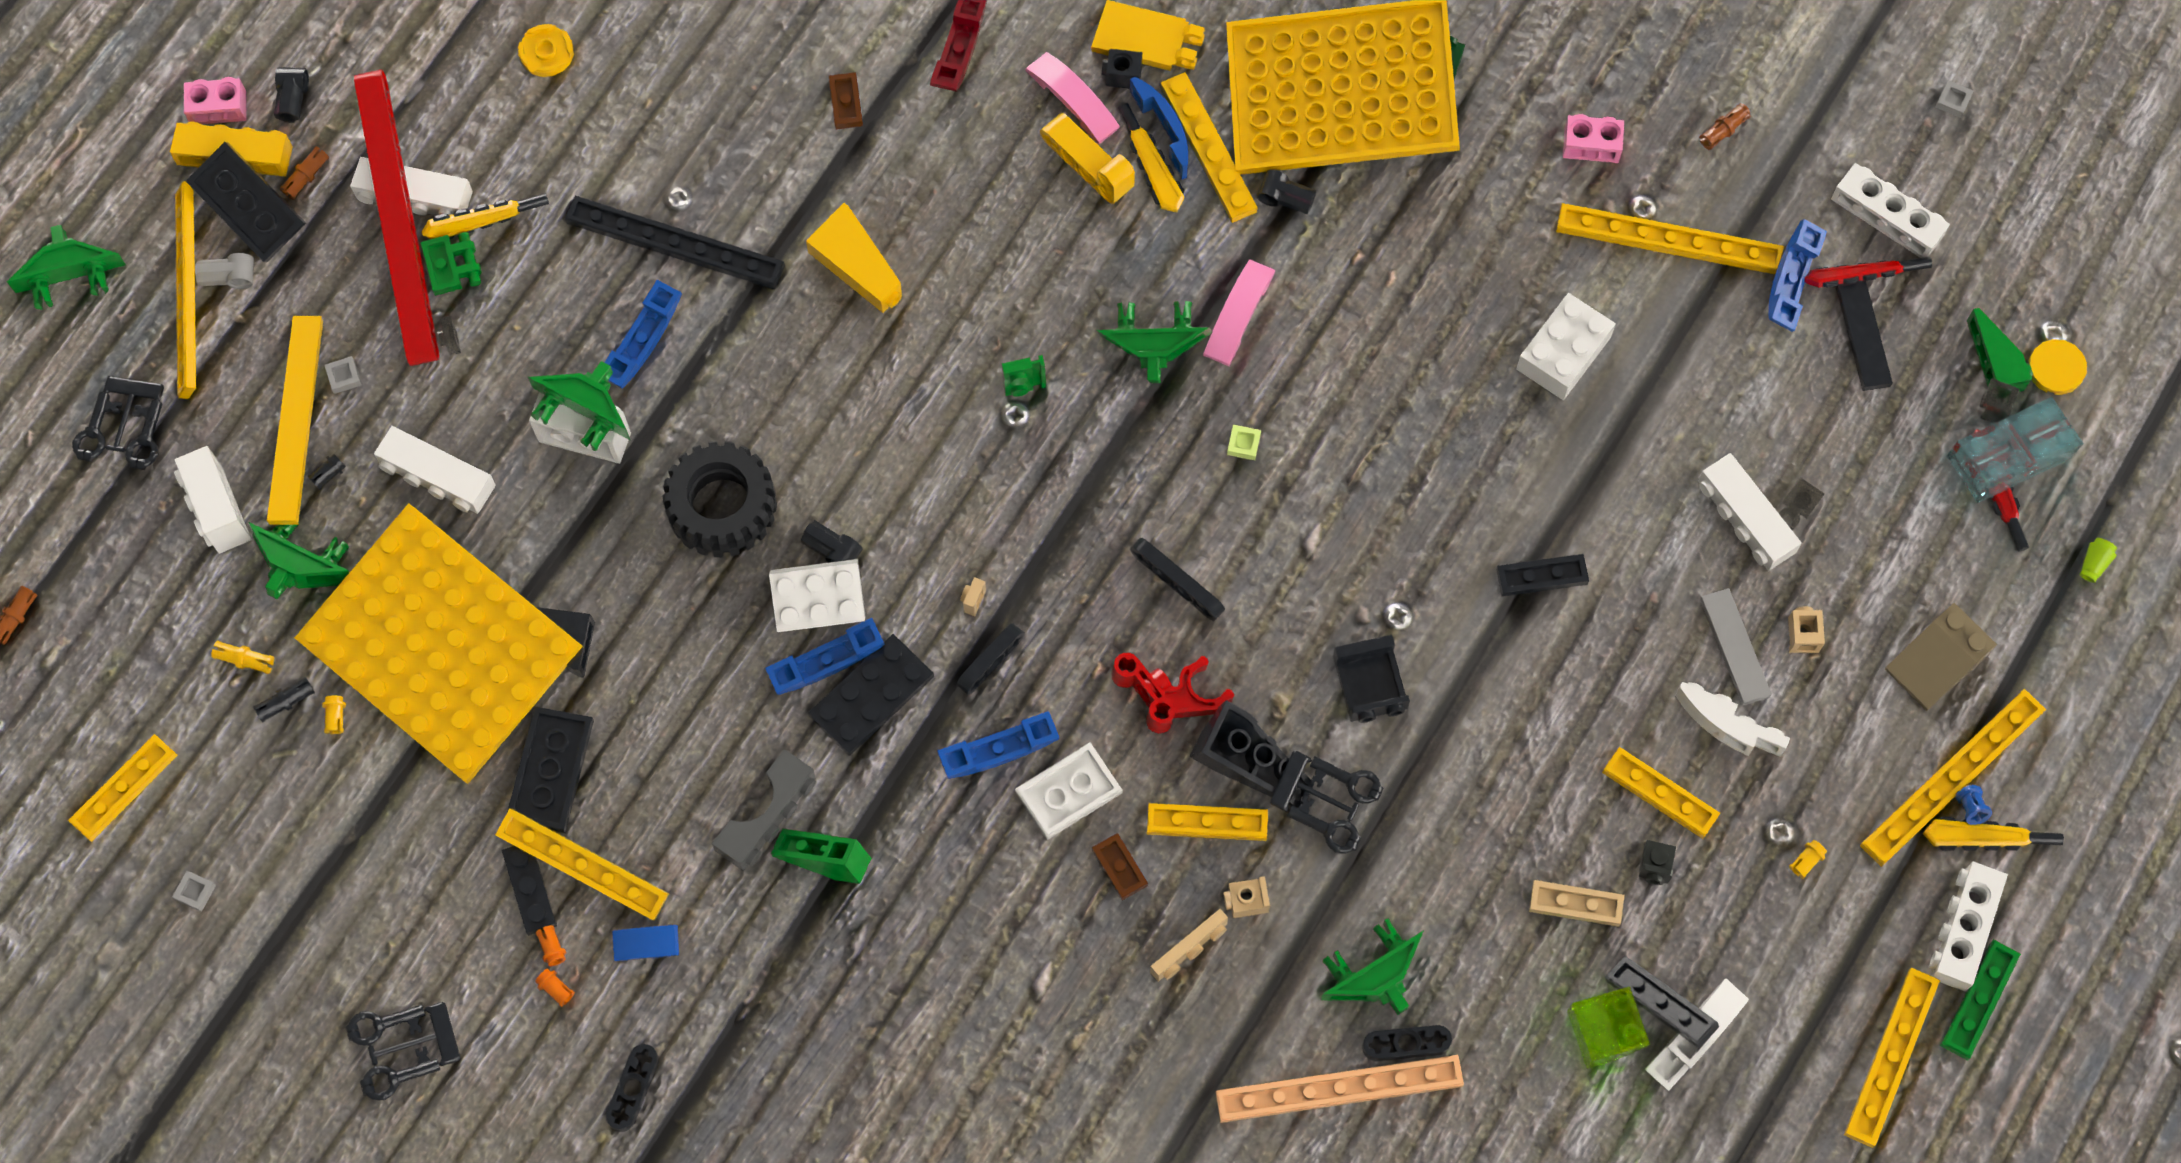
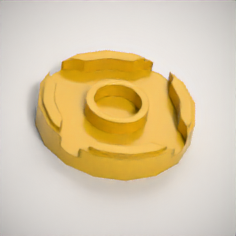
(545, 50)
(2057, 366)

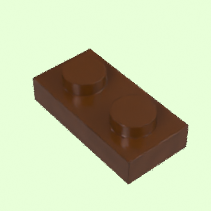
(845, 100)
(1119, 866)

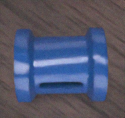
(1973, 804)

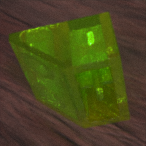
(1608, 1027)

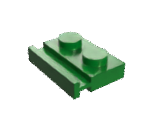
(1022, 375)

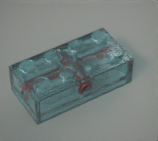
(2014, 449)

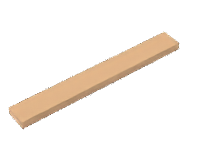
(1339, 1088)

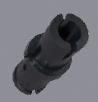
(284, 699)

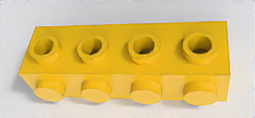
(264, 151)

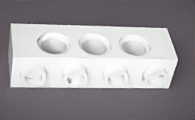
(1893, 224)
(1989, 886)

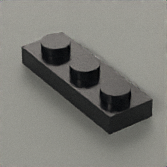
(1542, 575)
(529, 889)

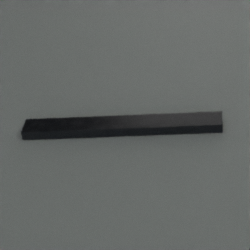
(675, 242)

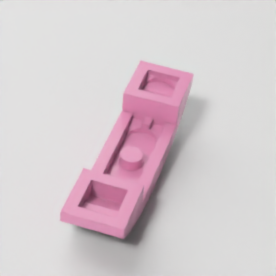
(1075, 95)
(1238, 312)

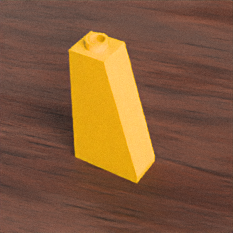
(853, 257)

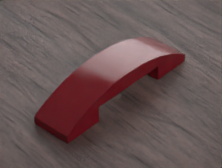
(959, 45)

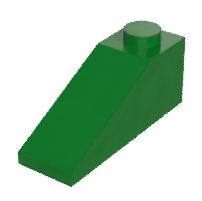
(1997, 354)
(824, 854)

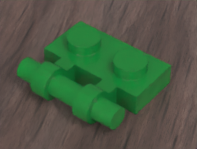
(442, 267)

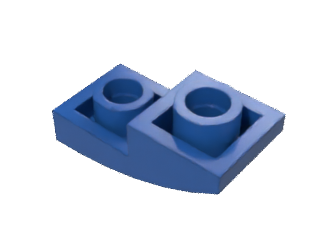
(645, 942)

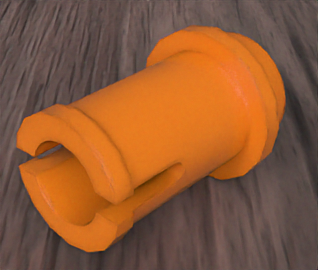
(551, 947)
(554, 987)

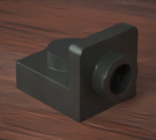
(1657, 862)

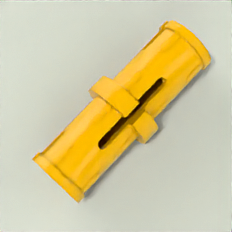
(242, 657)

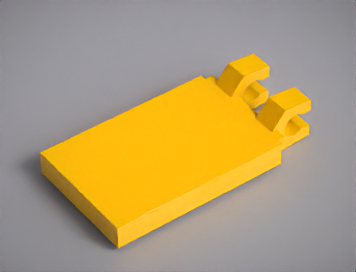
(1148, 32)

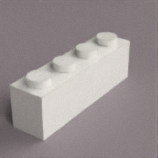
(428, 190)
(434, 470)
(1748, 512)

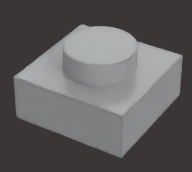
(1954, 99)
(343, 375)
(194, 891)

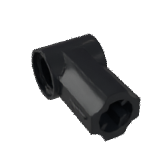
(290, 87)
(1279, 190)
(830, 544)

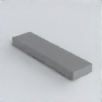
(1735, 647)

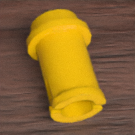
(334, 714)
(1808, 859)

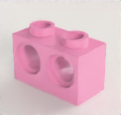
(215, 107)
(1593, 145)

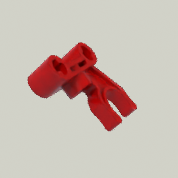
(1161, 695)

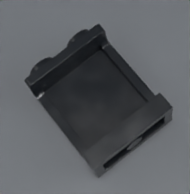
(1370, 679)

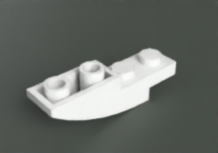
(1717, 717)
(1679, 1053)

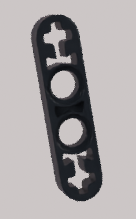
(1177, 579)

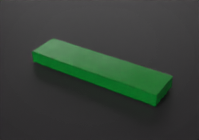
(1980, 1000)

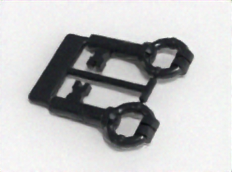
(131, 388)
(1289, 782)
(443, 1034)

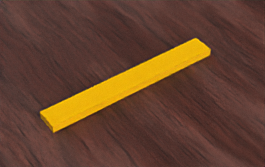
(1669, 238)
(185, 291)
(295, 421)
(1952, 777)

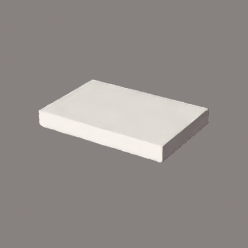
(1068, 791)

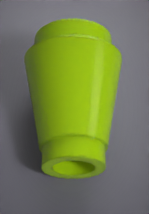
(2097, 559)

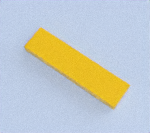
(122, 788)
(1661, 792)
(1207, 822)

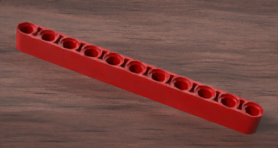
(396, 218)

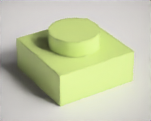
(1244, 442)

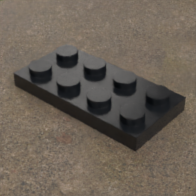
(245, 202)
(871, 695)
(551, 767)

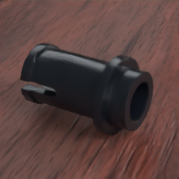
(326, 471)

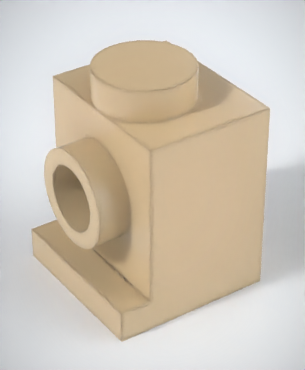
(1808, 641)
(1256, 905)

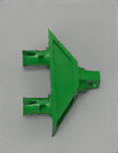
(61, 262)
(1155, 345)
(585, 395)
(294, 565)
(1381, 978)

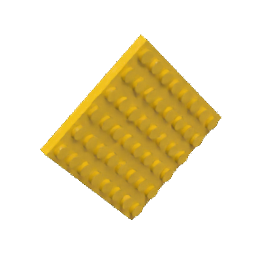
(1342, 86)
(438, 643)

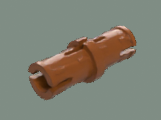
(1725, 126)
(304, 173)
(14, 612)

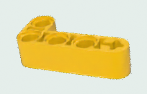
(1106, 175)

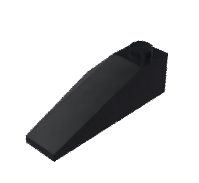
(1244, 752)

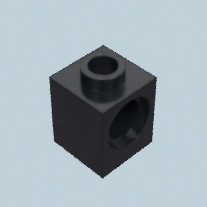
(1122, 58)

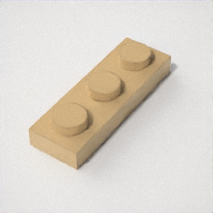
(1576, 903)
(1190, 946)

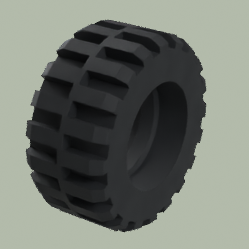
(711, 465)

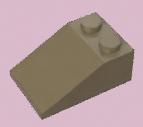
(1941, 656)

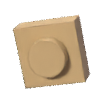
(973, 596)

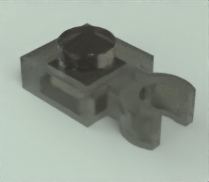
(1801, 501)

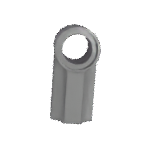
(234, 271)

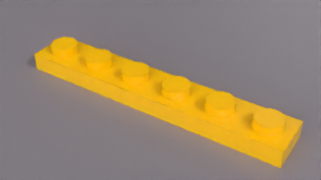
(1209, 147)
(582, 864)
(1891, 1057)

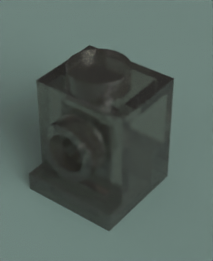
(1998, 401)

